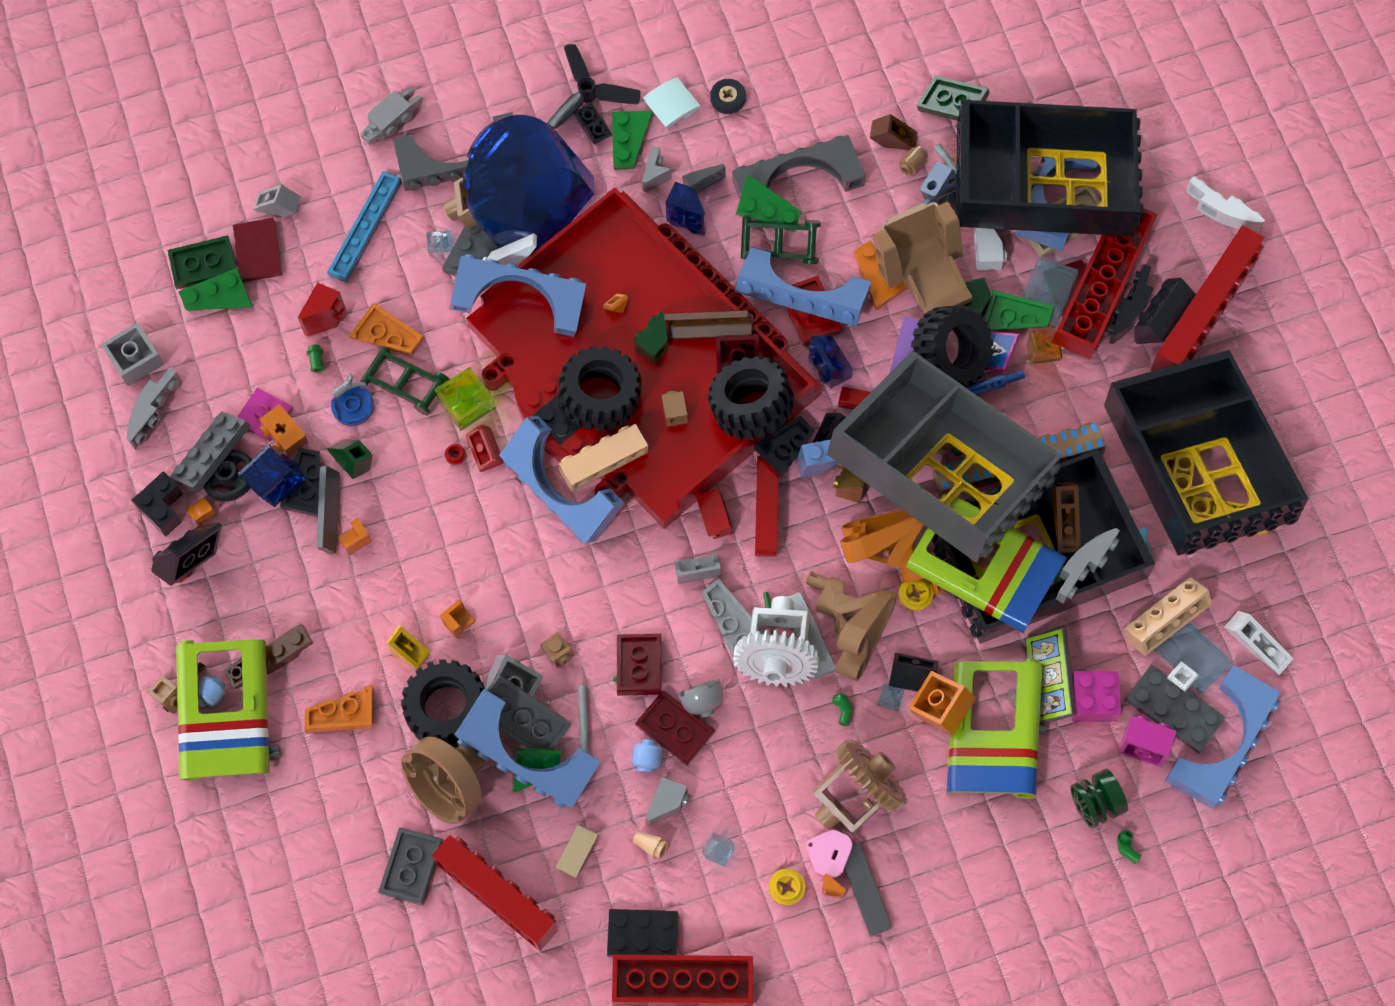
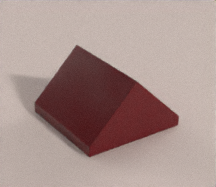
(735, 348)

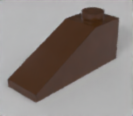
(1066, 516)

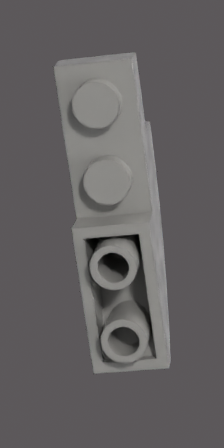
(145, 412)
(1086, 558)

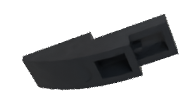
(1131, 308)

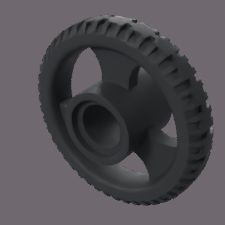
(231, 482)

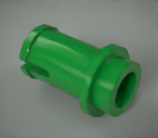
(315, 356)

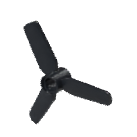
(602, 91)

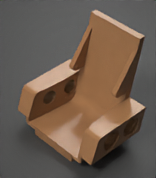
(921, 252)

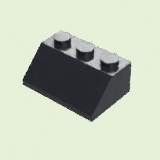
(1164, 311)
(186, 553)

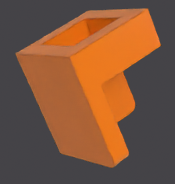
(355, 538)
(457, 618)

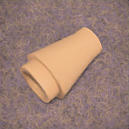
(651, 844)

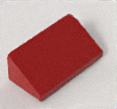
(851, 397)
(484, 448)

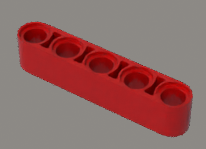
(766, 510)

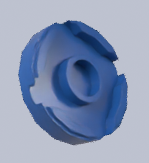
(353, 406)

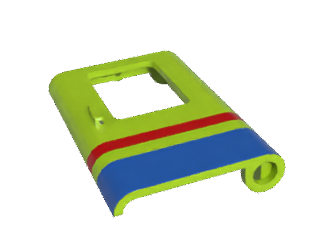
(1012, 582)
(998, 759)

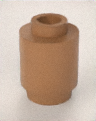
(913, 161)

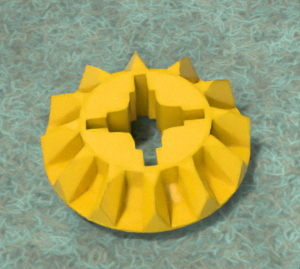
(920, 586)
(797, 884)

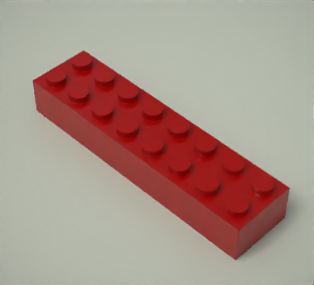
(1101, 289)
(1210, 300)

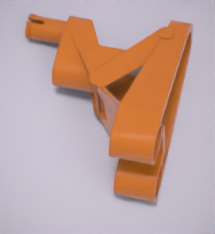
(873, 534)

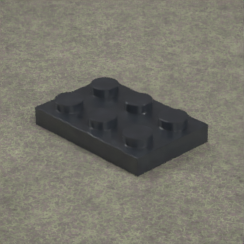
(642, 932)

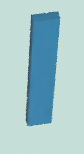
(364, 226)

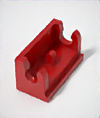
(715, 514)

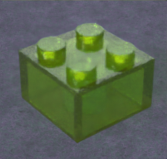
(465, 398)

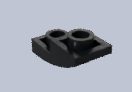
(592, 124)

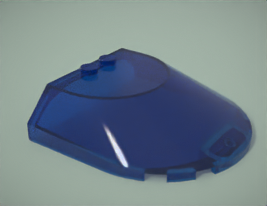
(524, 181)

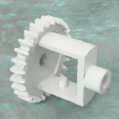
(775, 656)

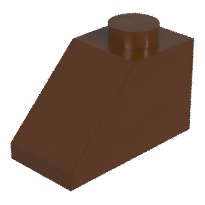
(892, 133)

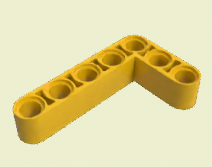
(1185, 477)

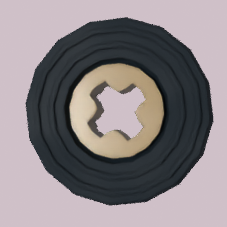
(728, 105)

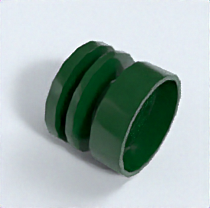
(1099, 798)

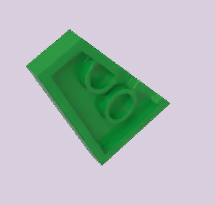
(628, 135)
(765, 205)
(219, 292)
(1016, 313)

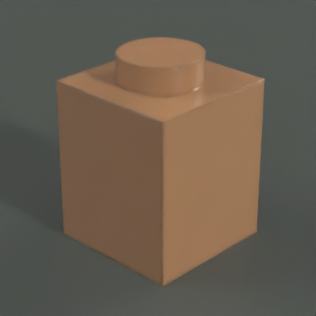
(674, 408)

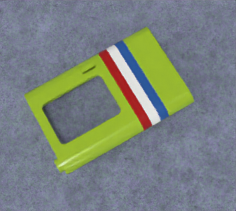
(228, 740)

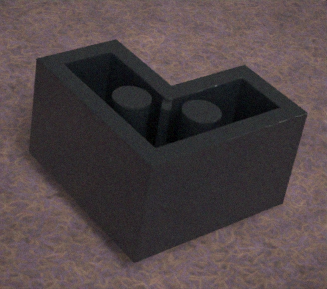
(155, 503)

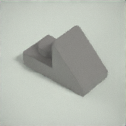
(654, 172)

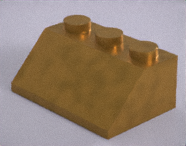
(849, 485)

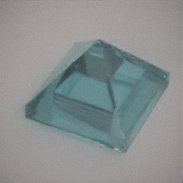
(890, 697)

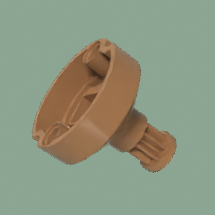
(444, 778)

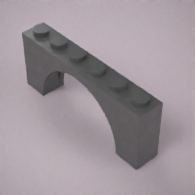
(833, 156)
(421, 170)

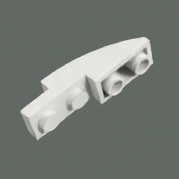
(1228, 212)

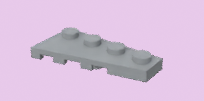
(728, 613)

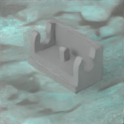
(697, 569)

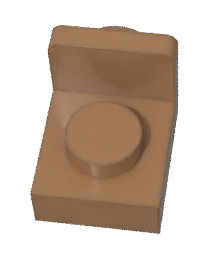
(557, 650)
(165, 694)

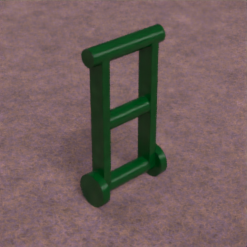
(810, 225)
(421, 406)

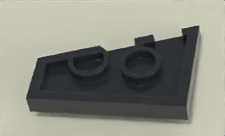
(783, 445)
(306, 495)

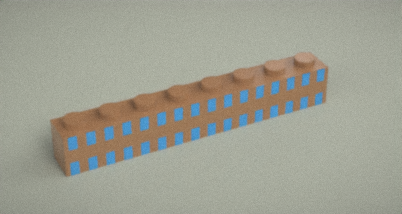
(1067, 443)

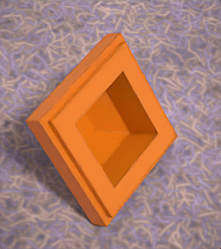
(616, 303)

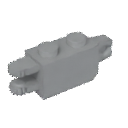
(390, 115)

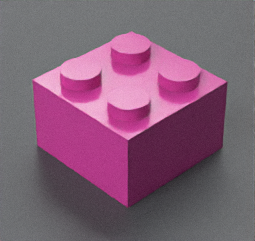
(1096, 696)
(1147, 741)

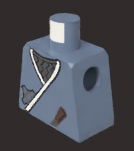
(939, 185)

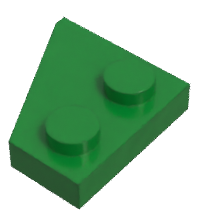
(534, 759)

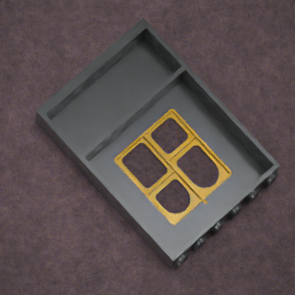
(910, 421)

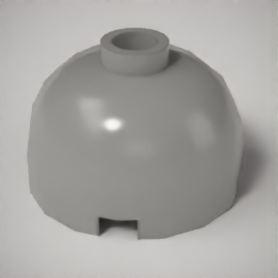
(702, 698)

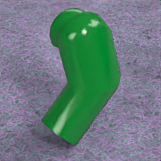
(845, 706)
(1125, 846)

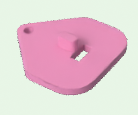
(824, 849)

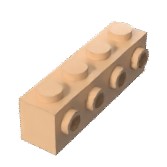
(603, 457)
(1168, 616)

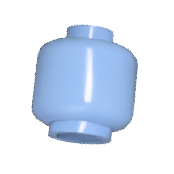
(210, 691)
(647, 756)

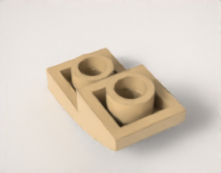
(576, 850)

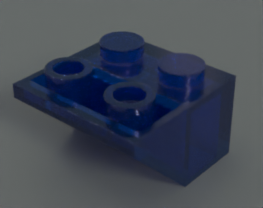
(685, 209)
(829, 360)
(272, 475)

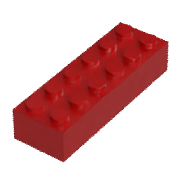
(494, 892)
(682, 980)

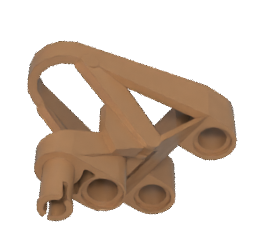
(858, 631)

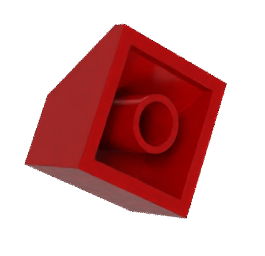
(322, 310)

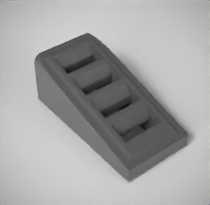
(704, 178)

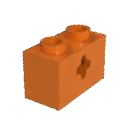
(278, 420)

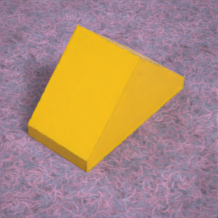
(407, 647)

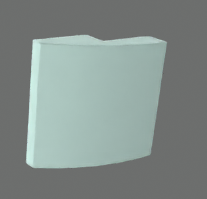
(671, 102)

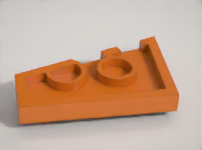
(867, 264)
(385, 330)
(345, 713)

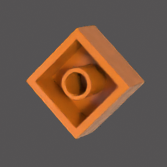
(942, 703)

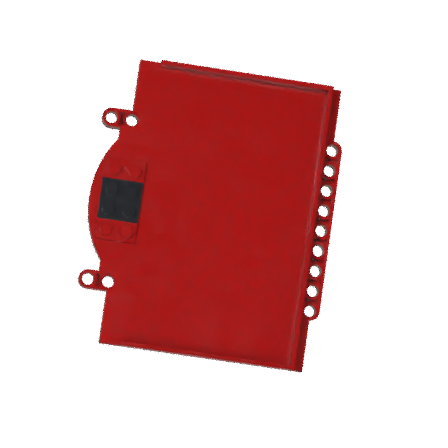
(625, 252)

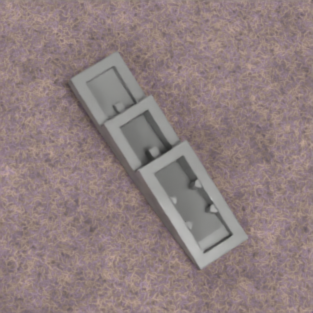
(814, 637)

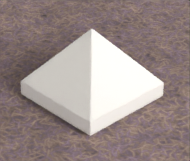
(1183, 676)

